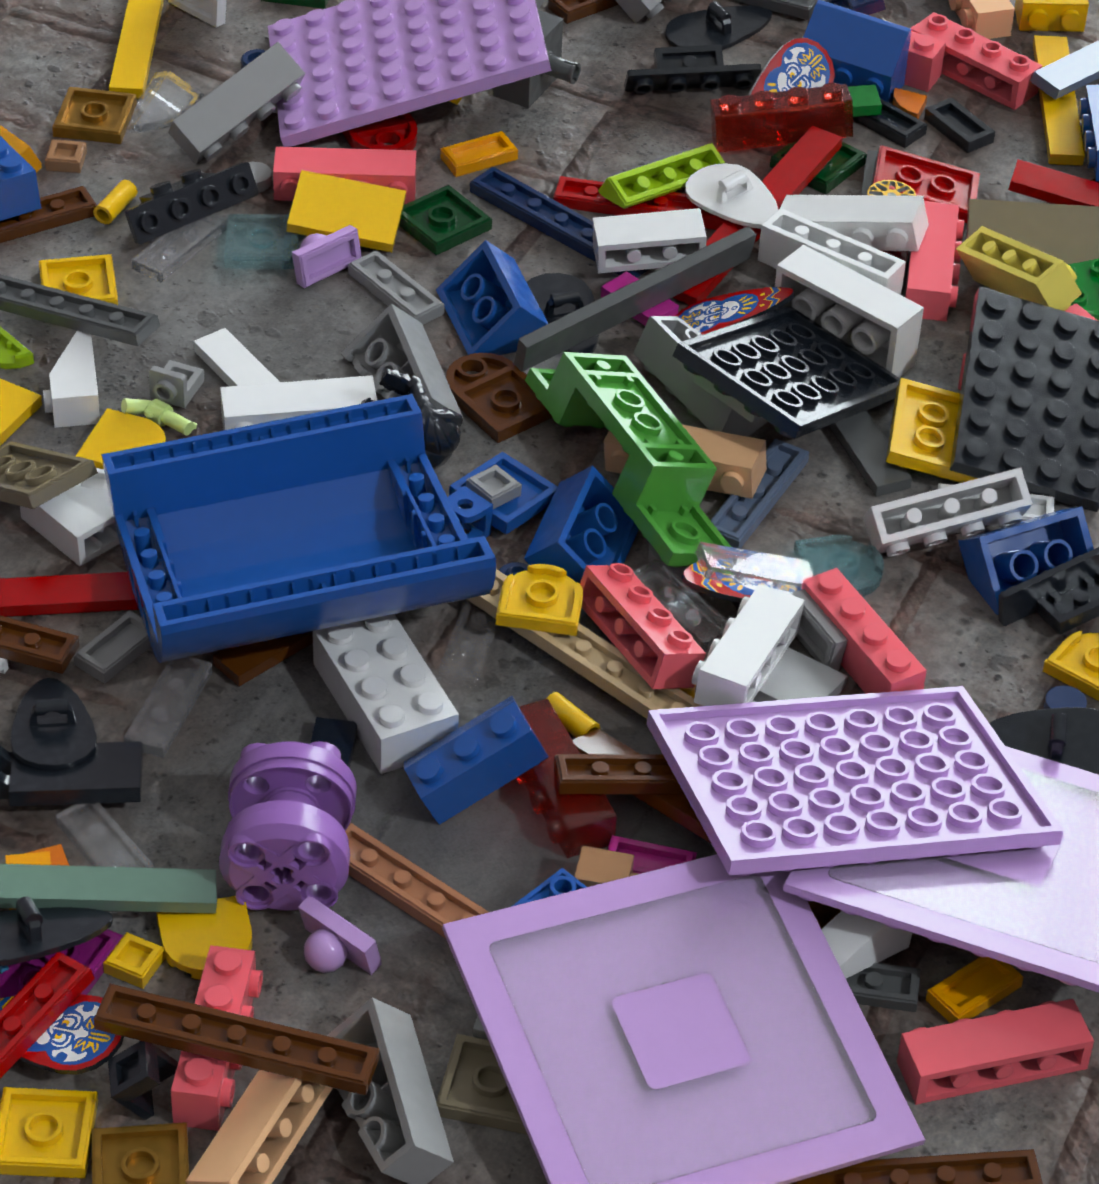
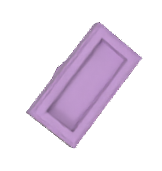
(325, 255)
(335, 940)

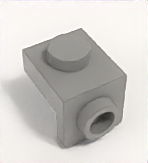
(175, 383)

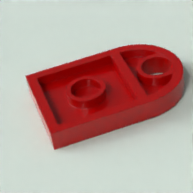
(397, 130)

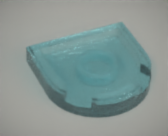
(857, 562)

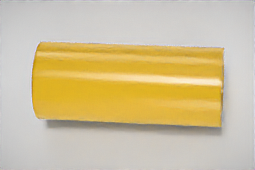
(115, 202)
(572, 718)

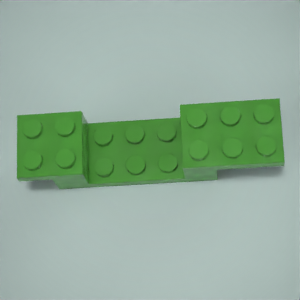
(665, 464)

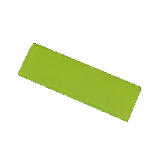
(658, 177)

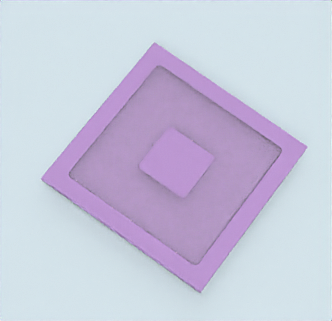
(1002, 905)
(680, 1032)

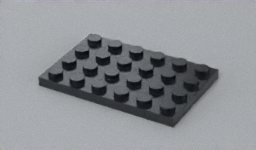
(788, 371)
(1031, 398)

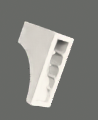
(76, 523)

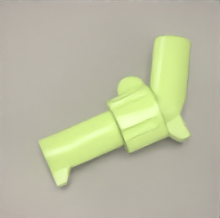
(158, 412)

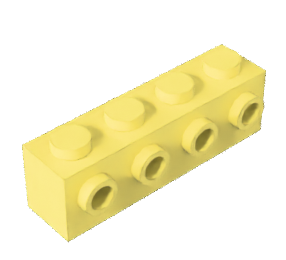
(1018, 269)

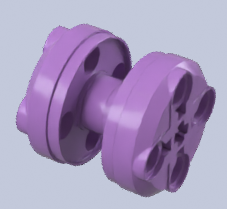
(288, 825)

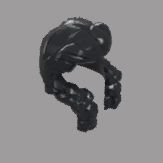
(439, 424)

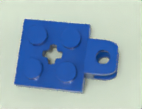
(478, 514)

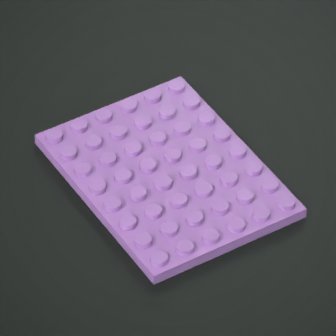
(400, 57)
(850, 780)

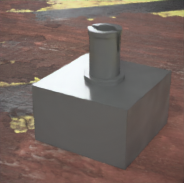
(528, 90)

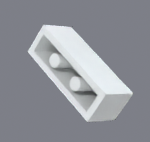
(646, 239)

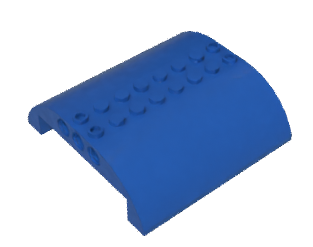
(289, 528)

